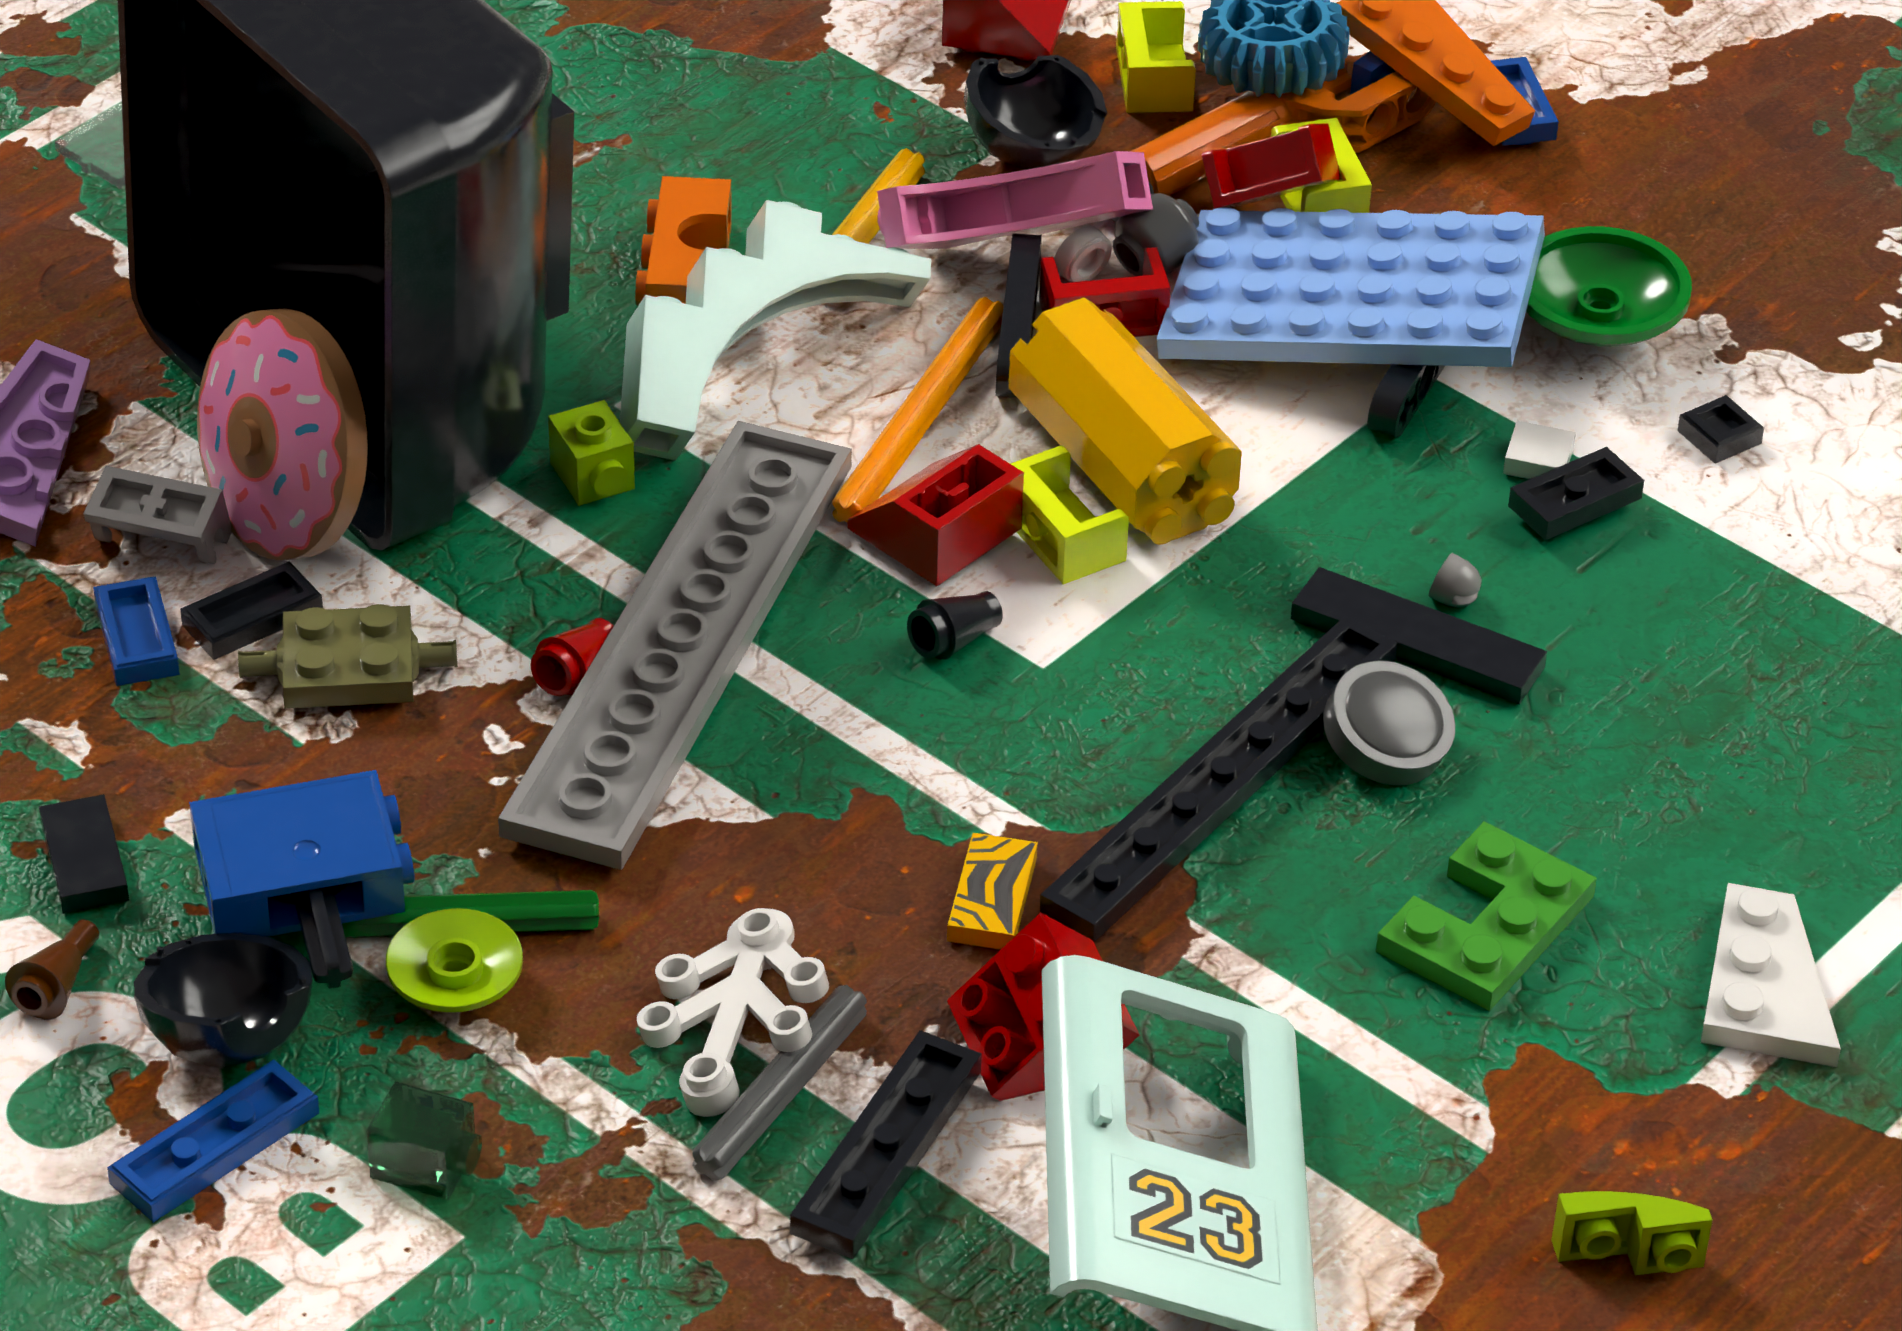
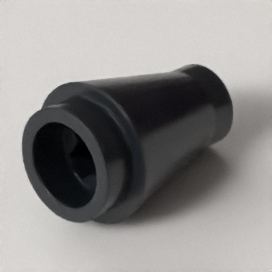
(950, 623)

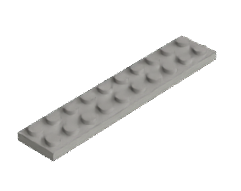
(675, 647)

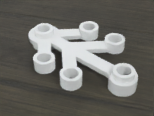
(753, 944)

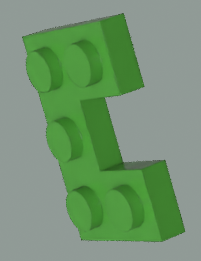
(1529, 908)

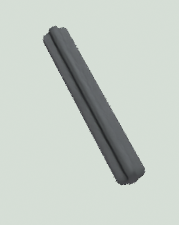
(778, 1085)

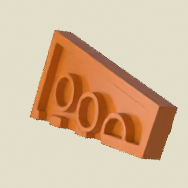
(1441, 61)

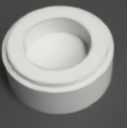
(1083, 254)

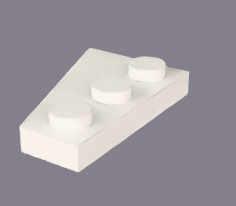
(1767, 983)

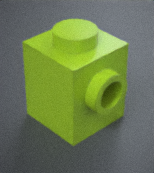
(591, 452)

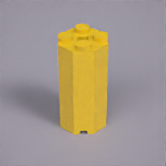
(1126, 421)

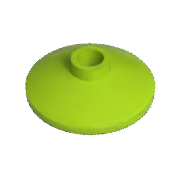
(454, 960)

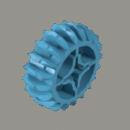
(1273, 44)

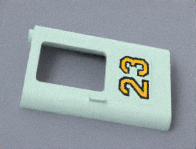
(1155, 1217)

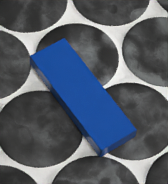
(213, 1140)

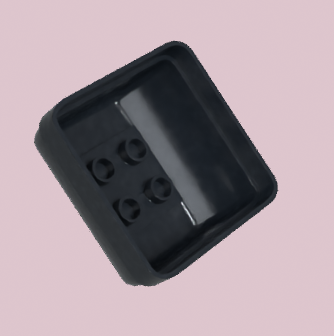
(386, 182)

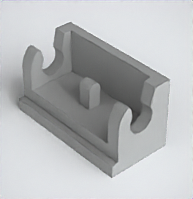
(159, 509)

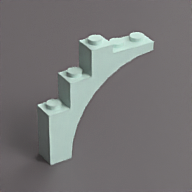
(727, 295)

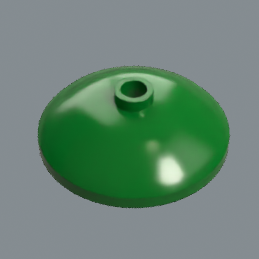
(1608, 286)

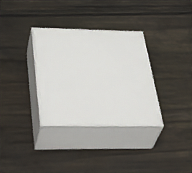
(1537, 450)

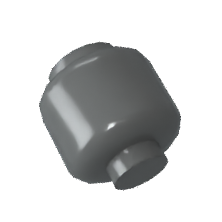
(1168, 227)

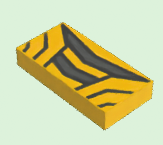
(992, 891)

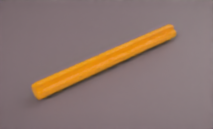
(919, 409)

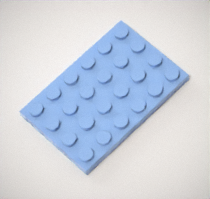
(1354, 287)

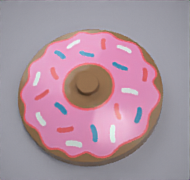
(282, 433)

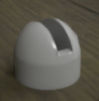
(1456, 583)

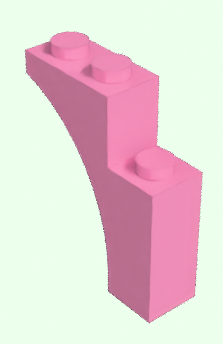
(1014, 202)

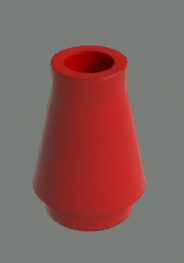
(565, 657)

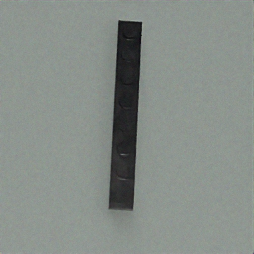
(1209, 784)

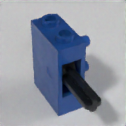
(303, 863)

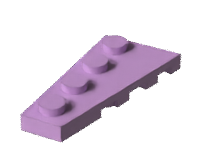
(35, 426)

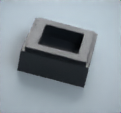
(1720, 429)

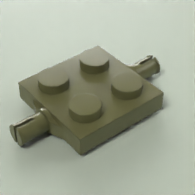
(347, 657)

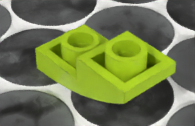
(1651, 1229)

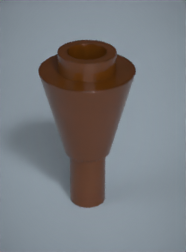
(45, 979)

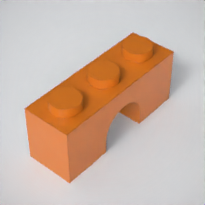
(683, 223)

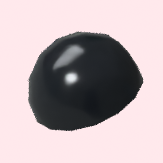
(1034, 115)
(224, 996)

